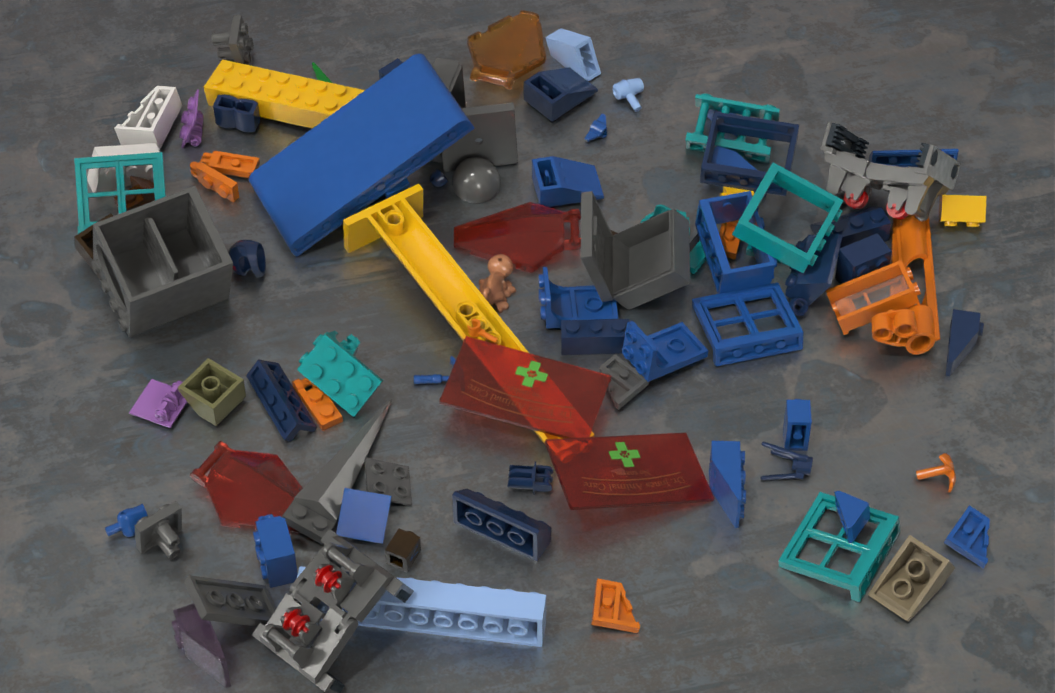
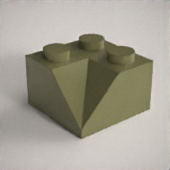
(213, 391)

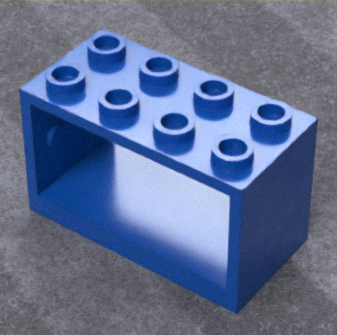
(723, 210)

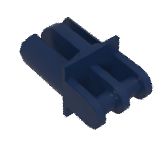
(530, 477)

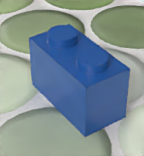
(797, 425)

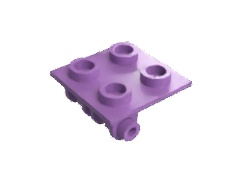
(193, 123)
(160, 403)

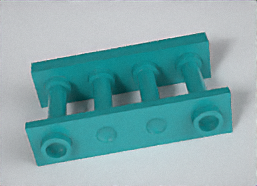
(756, 152)

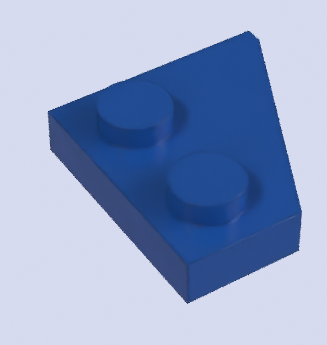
(970, 536)

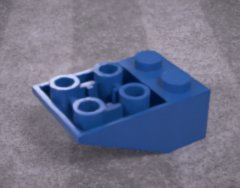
(563, 181)
(728, 478)

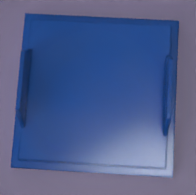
(363, 515)

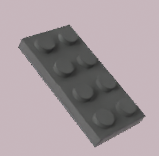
(230, 601)

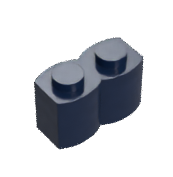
(236, 113)

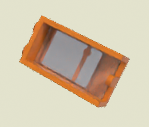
(873, 294)

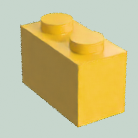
(962, 209)

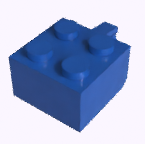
(275, 550)

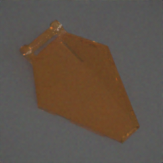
(507, 49)

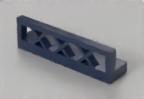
(276, 394)

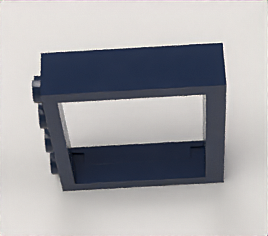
(746, 126)

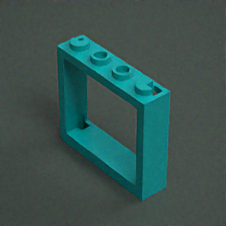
(775, 246)

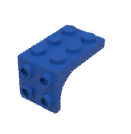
(571, 303)
(661, 351)

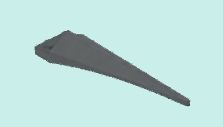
(320, 501)

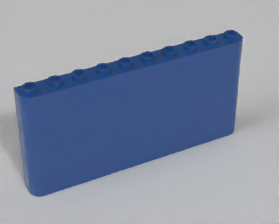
(359, 153)

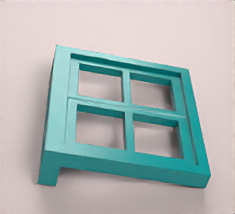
(119, 162)
(871, 554)

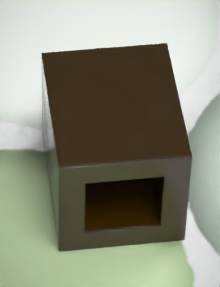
(403, 550)

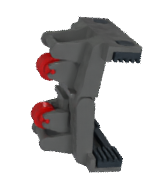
(909, 189)
(328, 583)

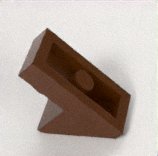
(137, 200)

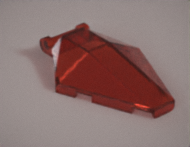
(524, 233)
(246, 485)

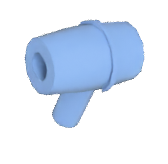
(628, 90)

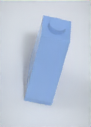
(575, 52)

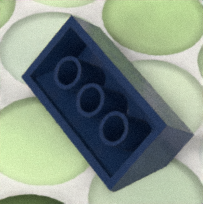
(500, 523)

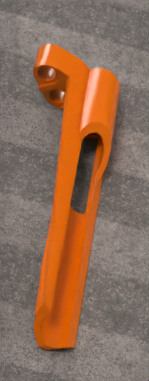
(917, 325)

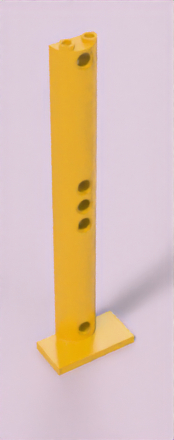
(432, 267)

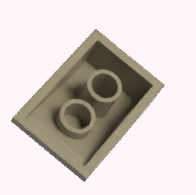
(911, 579)

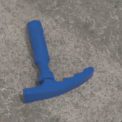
(435, 379)

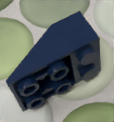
(557, 91)

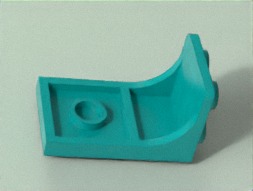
(339, 373)

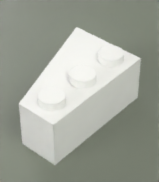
(152, 119)
(105, 178)

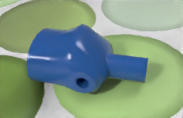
(126, 521)

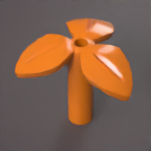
(947, 469)

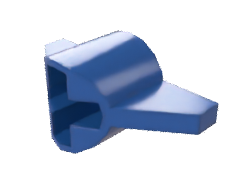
(597, 129)

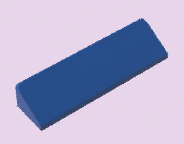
(903, 158)

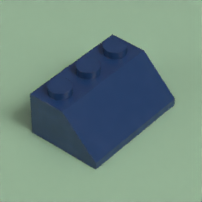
(859, 225)
(817, 277)

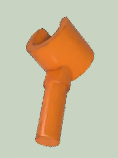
(476, 331)

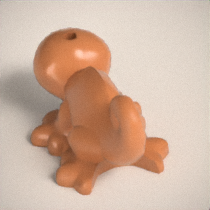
(494, 287)

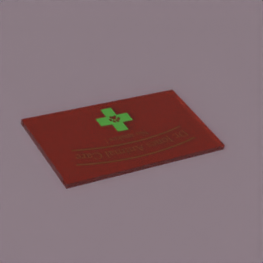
(525, 389)
(628, 471)

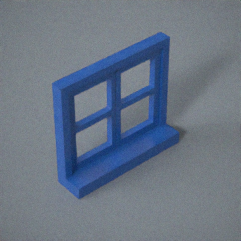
(757, 343)

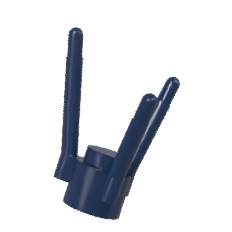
(801, 463)

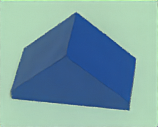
(853, 514)

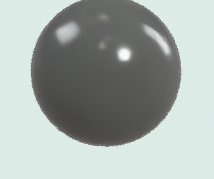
(476, 180)

